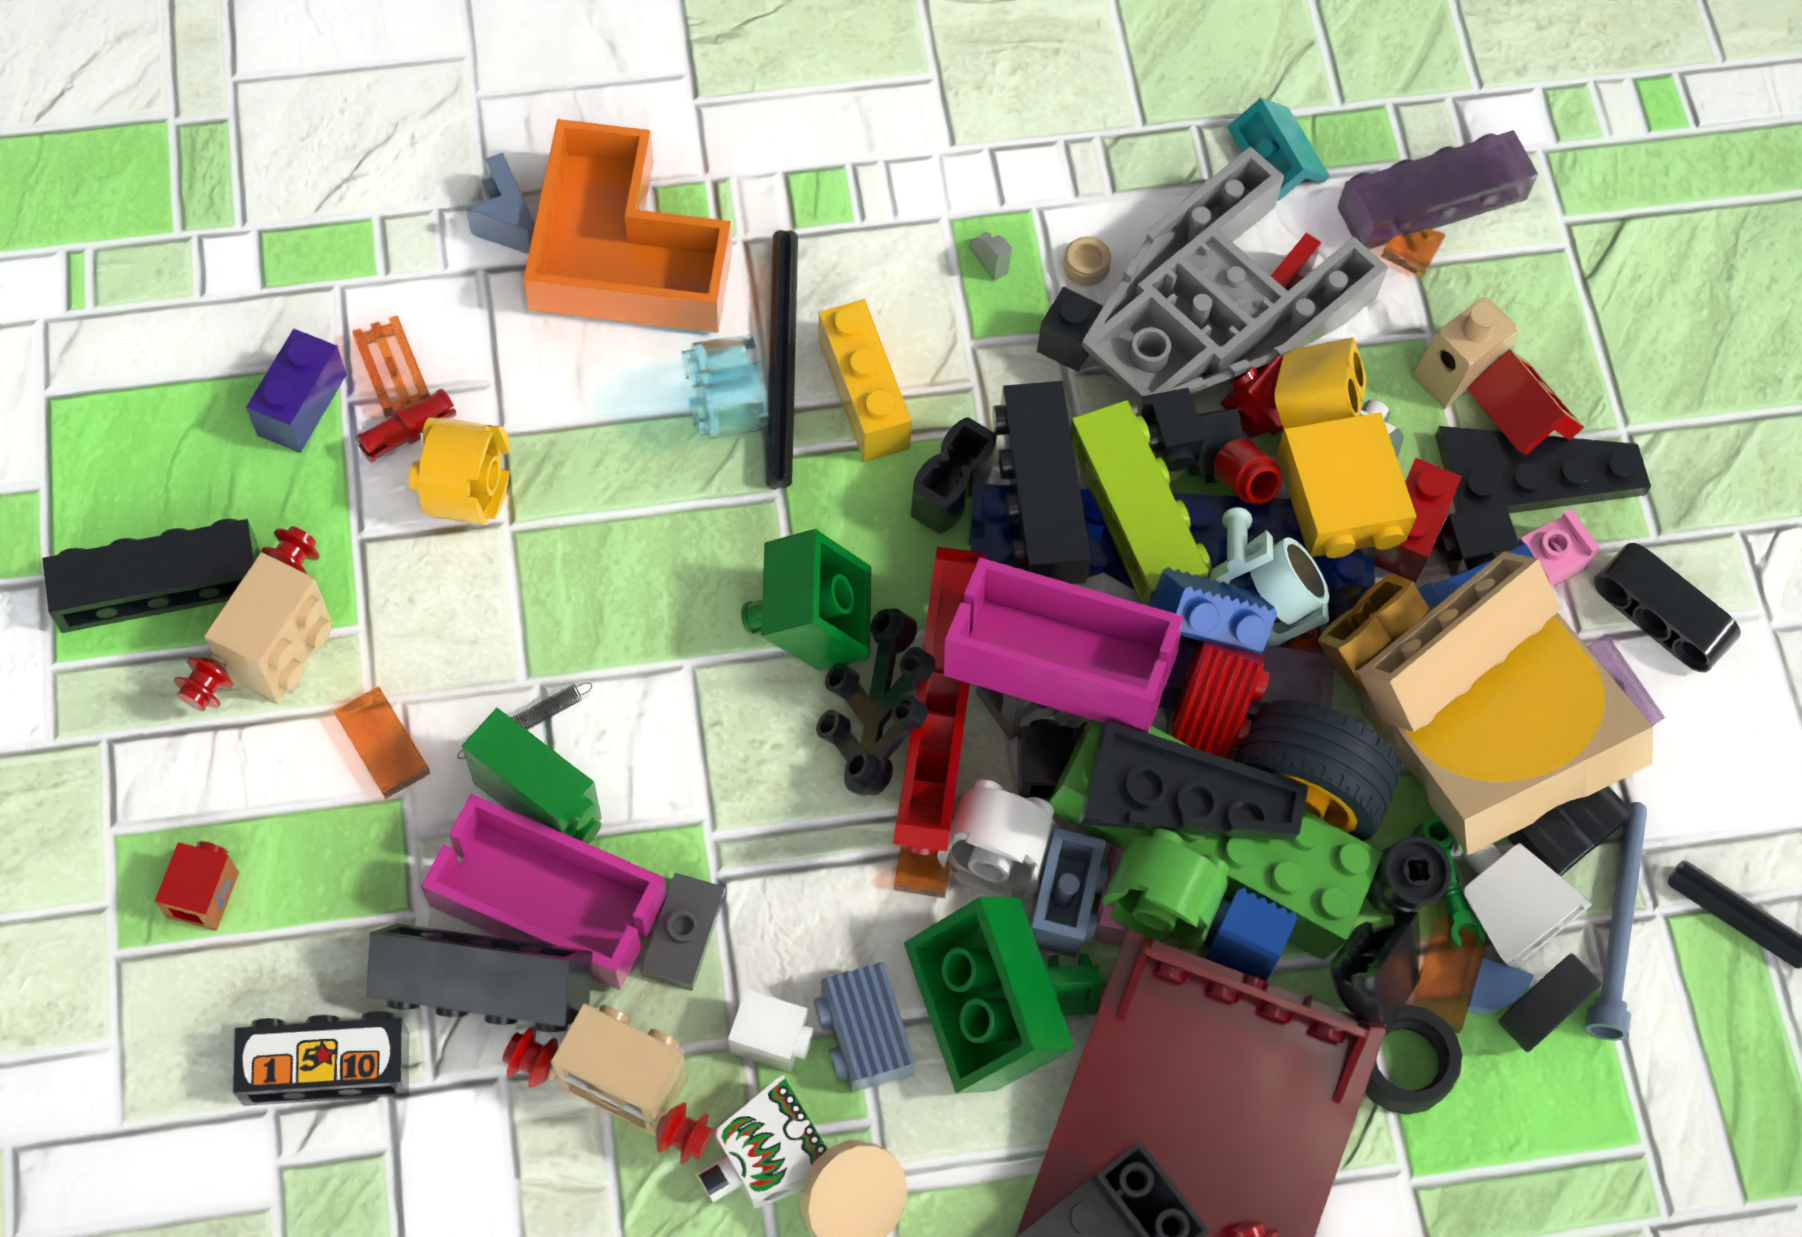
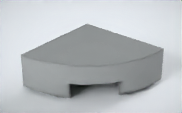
(992, 253)

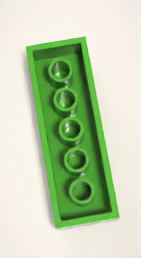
(1316, 874)

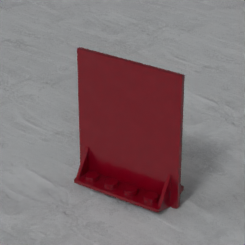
(1224, 1085)

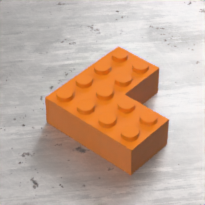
(608, 256)

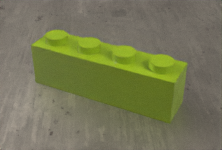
(1135, 497)

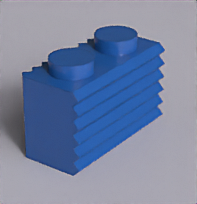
(1216, 610)
(1249, 934)

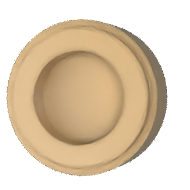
(1087, 261)

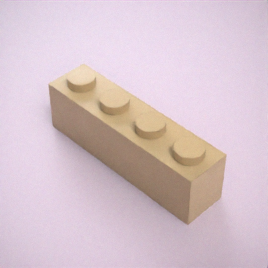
(1459, 641)

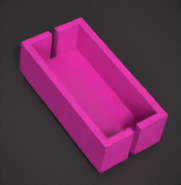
(1062, 645)
(544, 888)

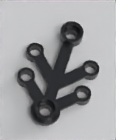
(868, 763)

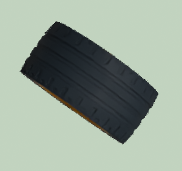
(1340, 758)

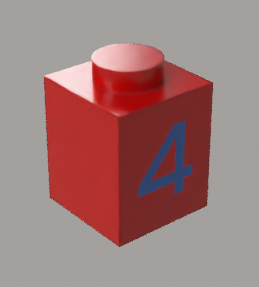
(197, 884)

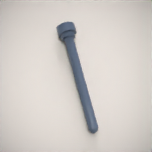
(1609, 1014)

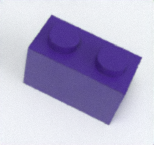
(296, 390)

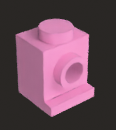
(1562, 547)

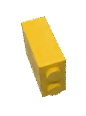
(1346, 485)

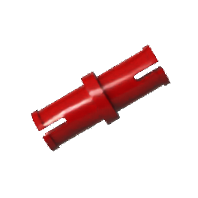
(404, 425)

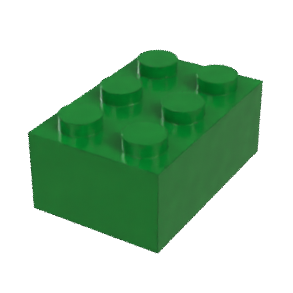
(988, 995)

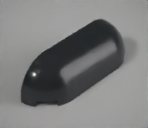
(1378, 969)

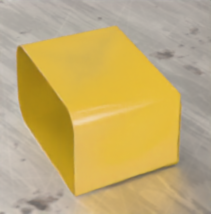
(1320, 383)

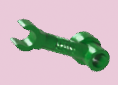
(1458, 913)

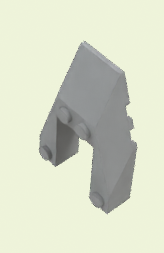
(1203, 309)

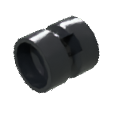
(1409, 876)

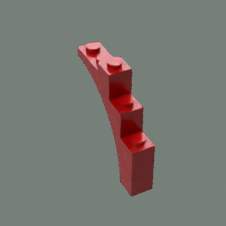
(936, 745)

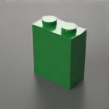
(531, 778)

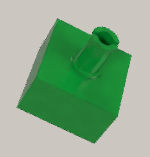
(813, 601)

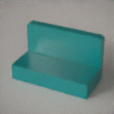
(1279, 140)

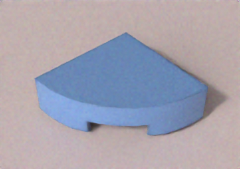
(1497, 987)

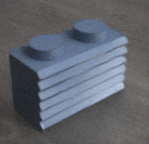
(865, 1027)

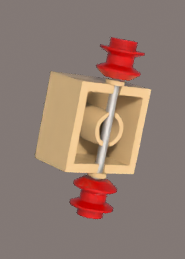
(263, 628)
(618, 1072)

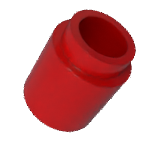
(1248, 471)

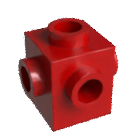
(1255, 399)

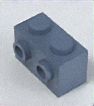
(1064, 900)

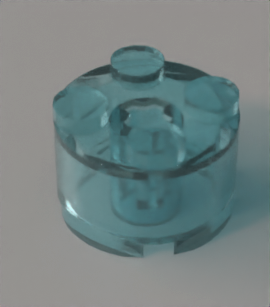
(727, 387)

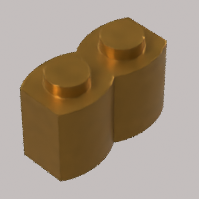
(1371, 626)

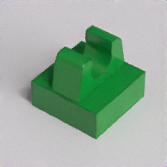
(1076, 986)

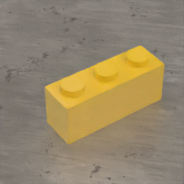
(864, 380)

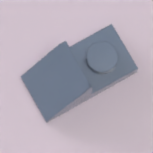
(505, 214)

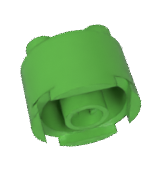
(1166, 889)

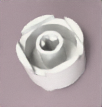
(999, 840)

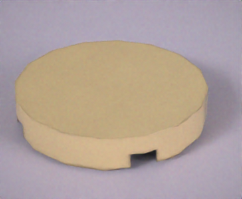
(854, 1192)

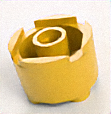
(461, 470)

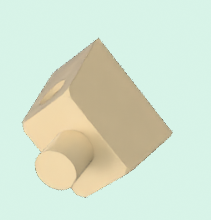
(1475, 341)

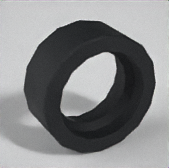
(1549, 1002)
(1449, 1053)

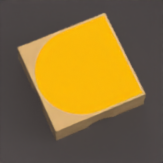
(1523, 739)

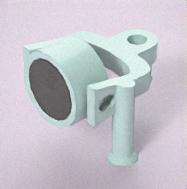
(1281, 573)

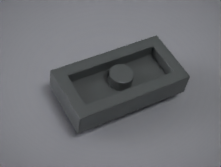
(683, 931)

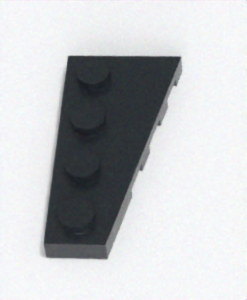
(1550, 476)
(1174, 787)

